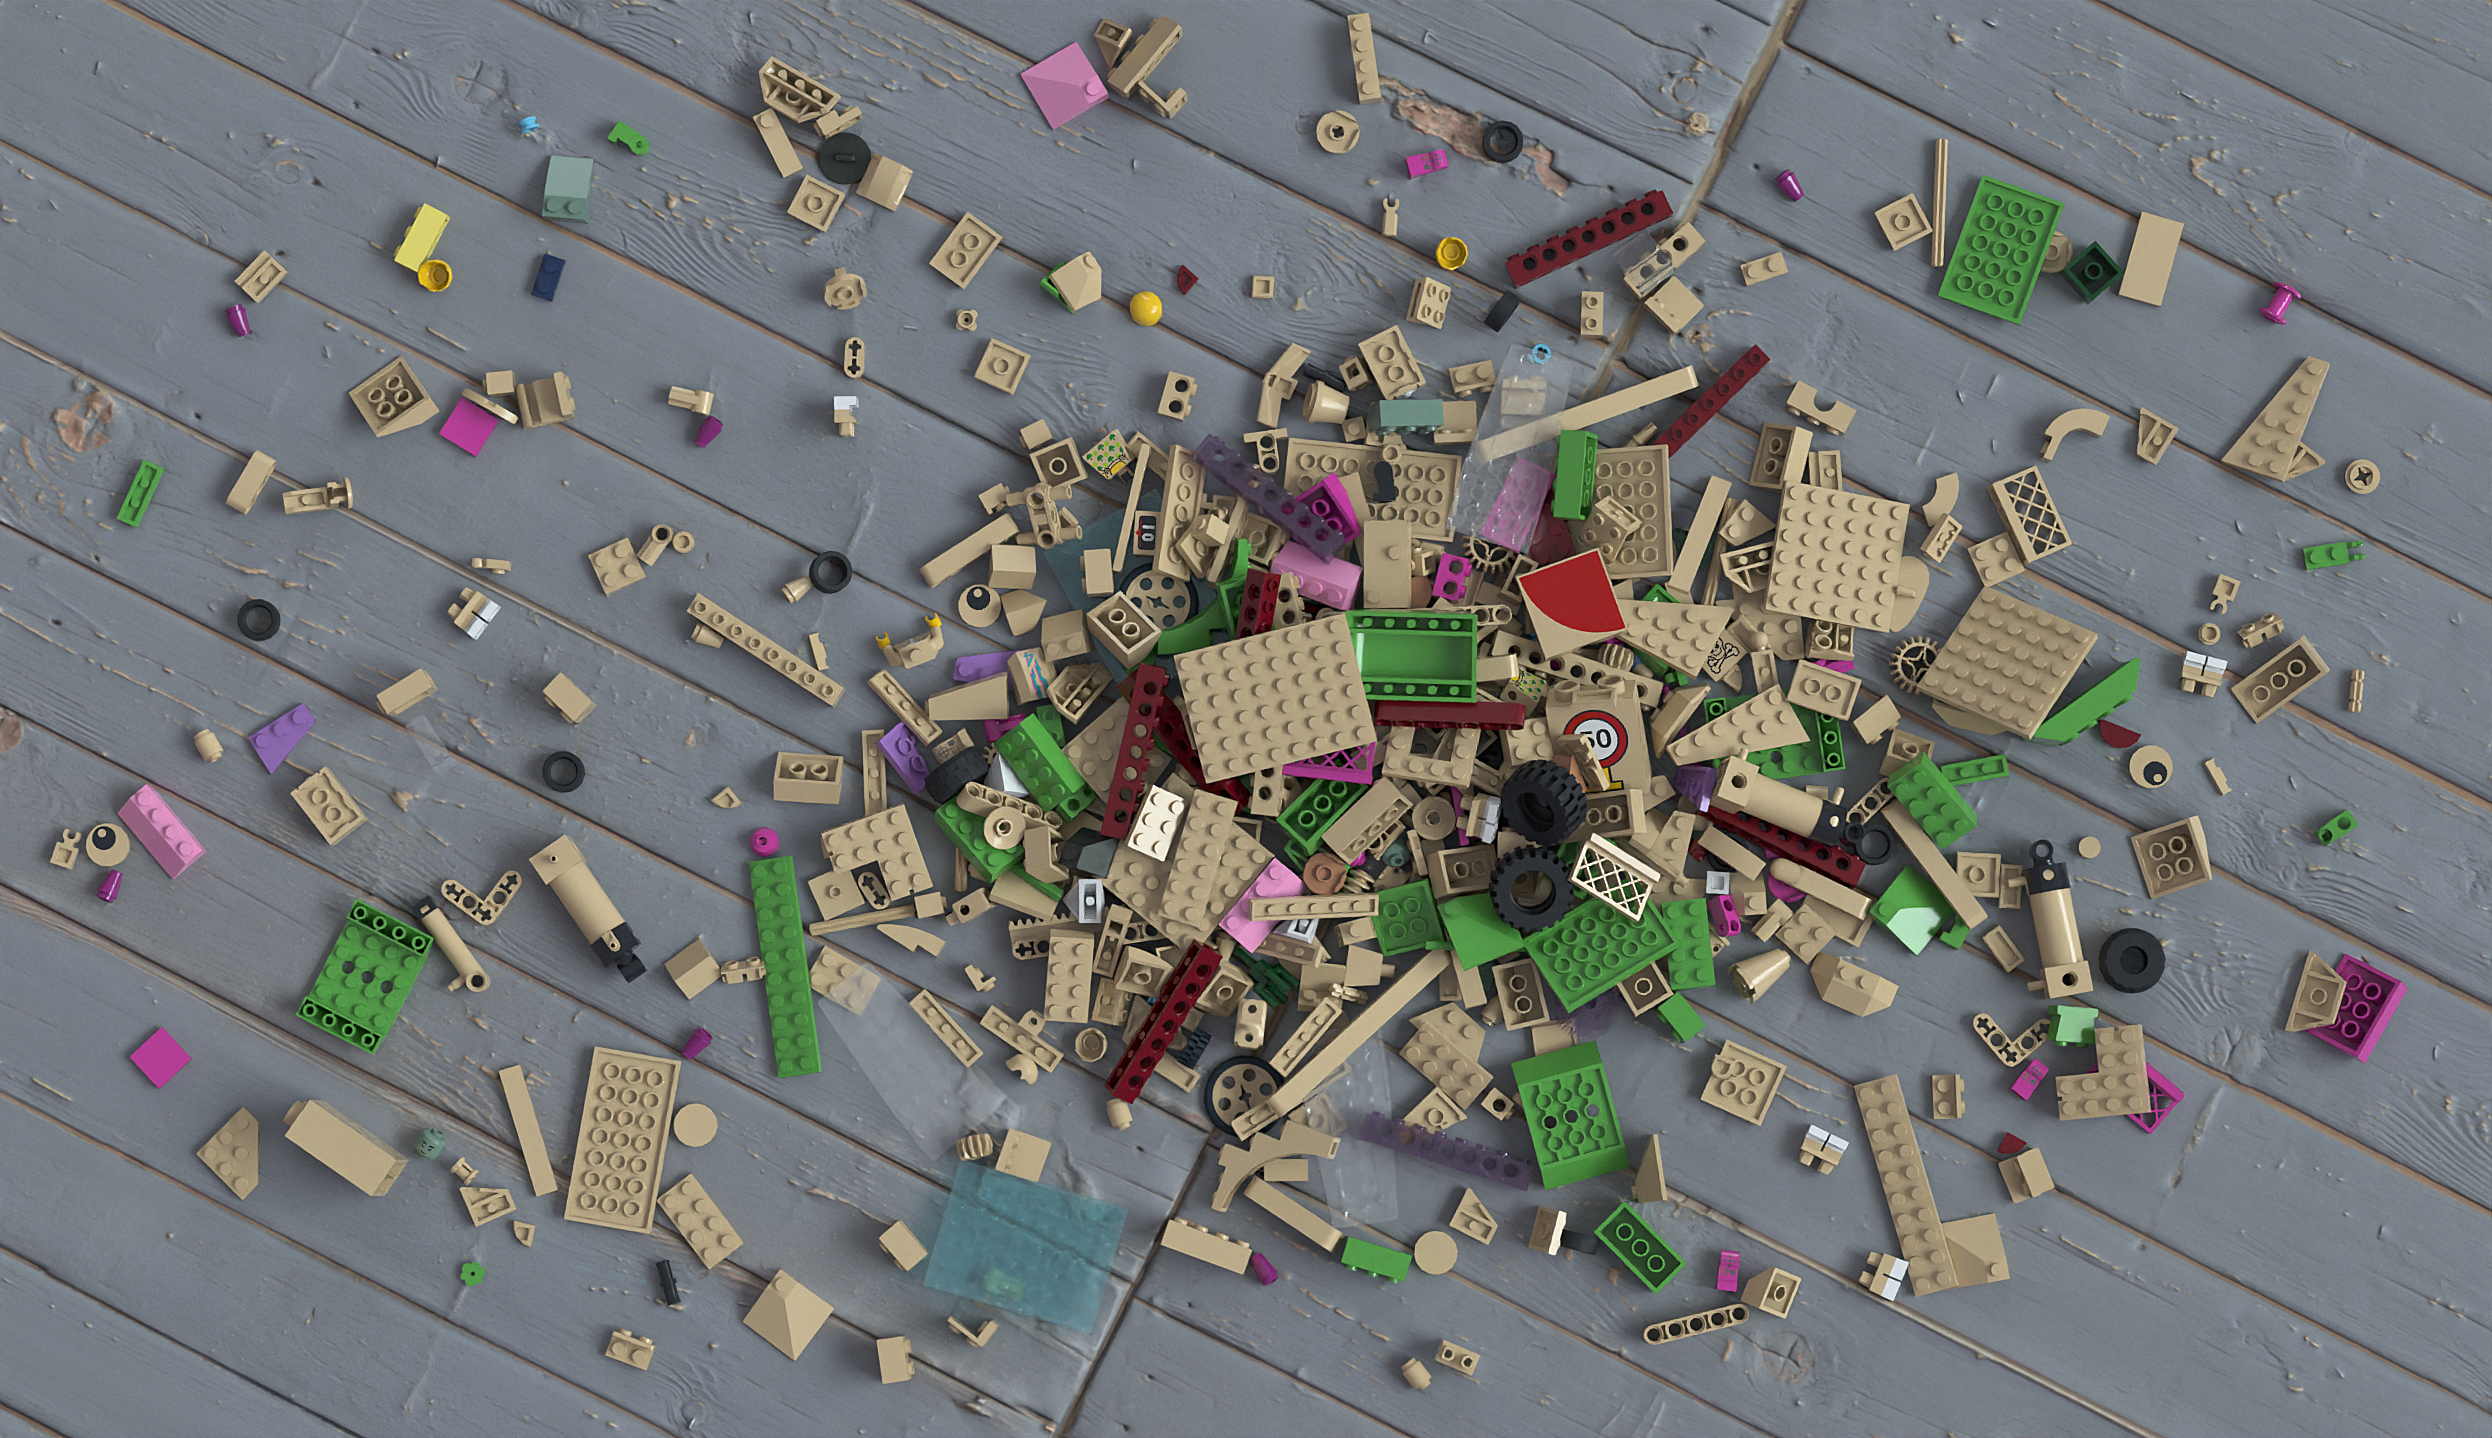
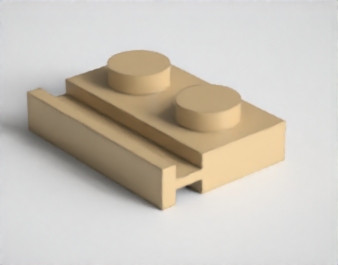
(261, 276)
(1825, 469)
(1473, 584)

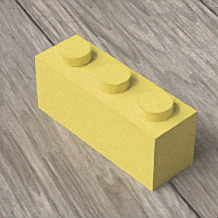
(421, 237)

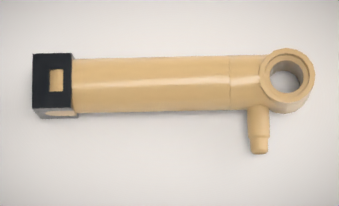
(451, 944)

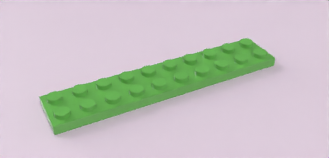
(785, 967)

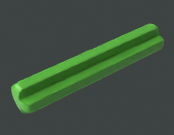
(1049, 889)

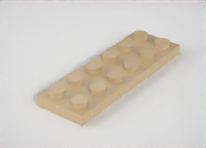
(1178, 511)
(1197, 858)

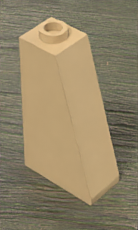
(972, 701)

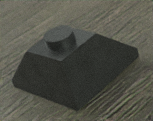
(1089, 852)

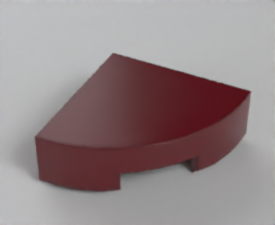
(1186, 280)
(2011, 1144)

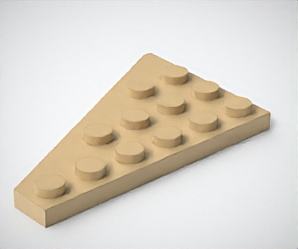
(1674, 631)

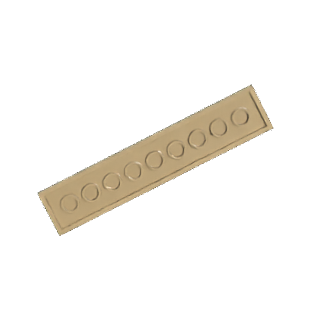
(1906, 1185)

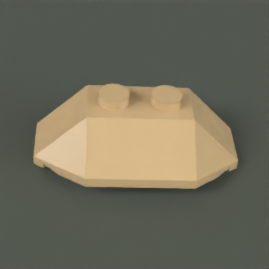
(794, 92)
(1748, 566)
(1078, 689)
(1674, 713)
(1961, 719)
(1851, 986)

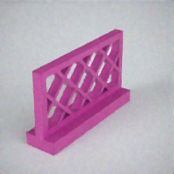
(1335, 773)
(2162, 1084)

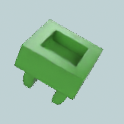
(1676, 676)

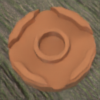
(1324, 873)

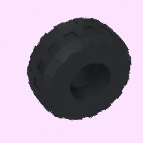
(955, 773)
(2153, 960)

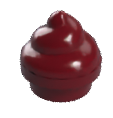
(1696, 850)

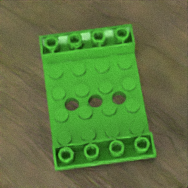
(1817, 756)
(347, 1004)
(1562, 1083)

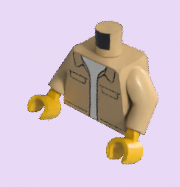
(915, 650)

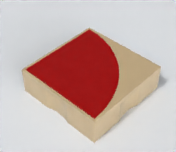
(1572, 604)

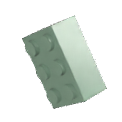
(1405, 416)

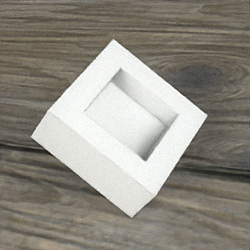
(1718, 883)

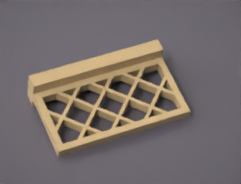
(2011, 519)
(1617, 859)

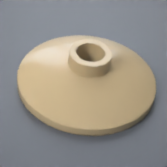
(1012, 831)

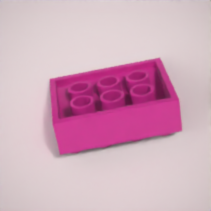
(2364, 1009)

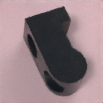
(1384, 475)

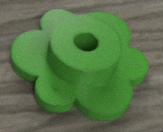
(467, 1269)

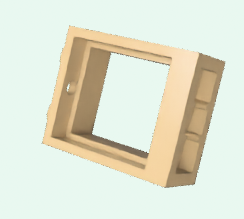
(406, 693)

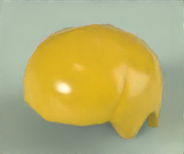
(1451, 253)
(435, 275)
(1145, 308)

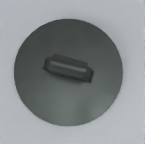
(845, 158)

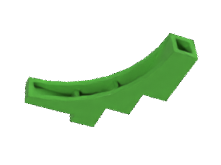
(1195, 632)

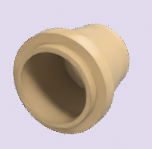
(1324, 404)

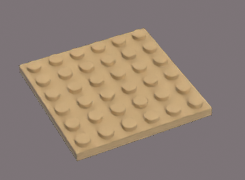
(1640, 484)
(1836, 556)
(2007, 662)
(1142, 878)

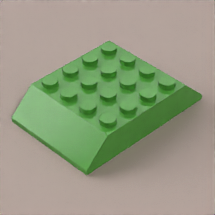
(1416, 654)
(2089, 706)

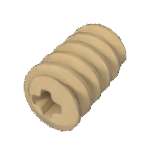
(1356, 883)

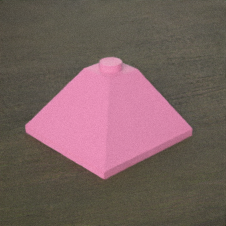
(1065, 85)

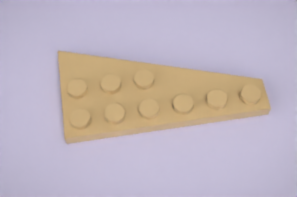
(2276, 433)
(1755, 725)

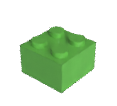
(1679, 1017)

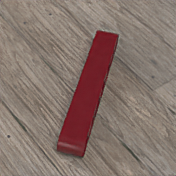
(1450, 714)

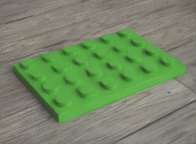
(2001, 250)
(1598, 947)

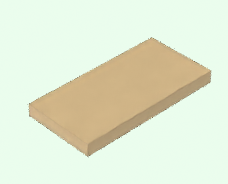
(2150, 259)

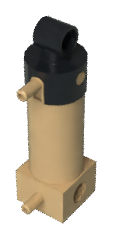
(1818, 820)
(2055, 926)
(610, 937)

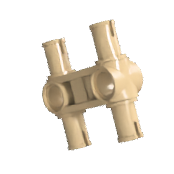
(1044, 515)

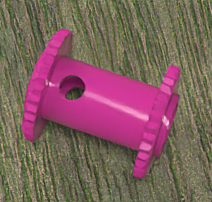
(2279, 303)

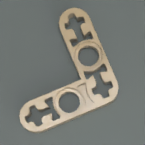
(488, 903)
(2014, 1046)

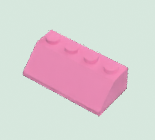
(1329, 584)
(161, 831)
(1273, 882)

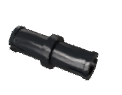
(1329, 380)
(668, 1282)

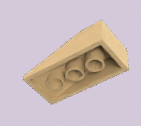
(2280, 679)
(1612, 815)

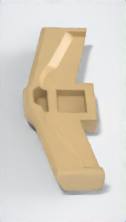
(1279, 384)

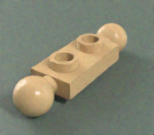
(1763, 662)

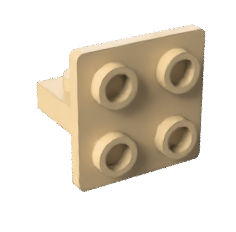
(1428, 302)
(2026, 1175)

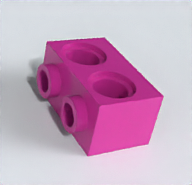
(1445, 576)

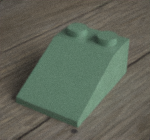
(568, 189)

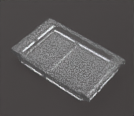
(1643, 261)

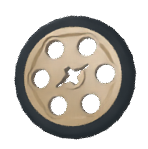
(1131, 588)
(1235, 1068)

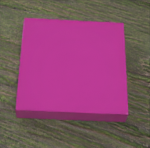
(469, 427)
(160, 1057)

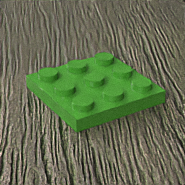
(1407, 918)

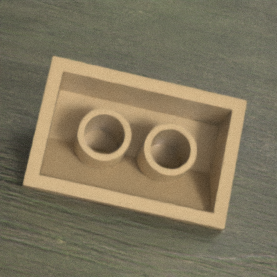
(1780, 456)
(1123, 629)
(808, 778)
(1520, 994)

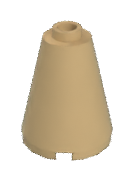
(1758, 973)

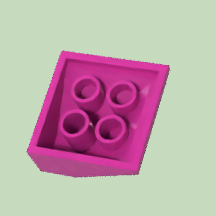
(1332, 503)

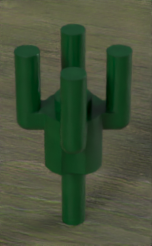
(1268, 979)

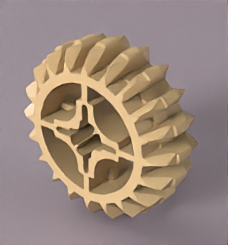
(1486, 562)
(1908, 661)

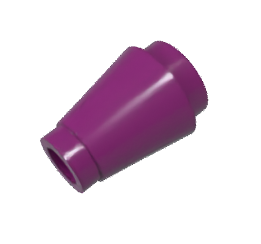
(1789, 185)
(238, 320)
(708, 431)
(110, 886)
(697, 1042)
(1264, 1270)

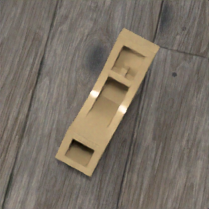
(2082, 420)

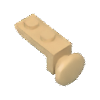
(318, 498)

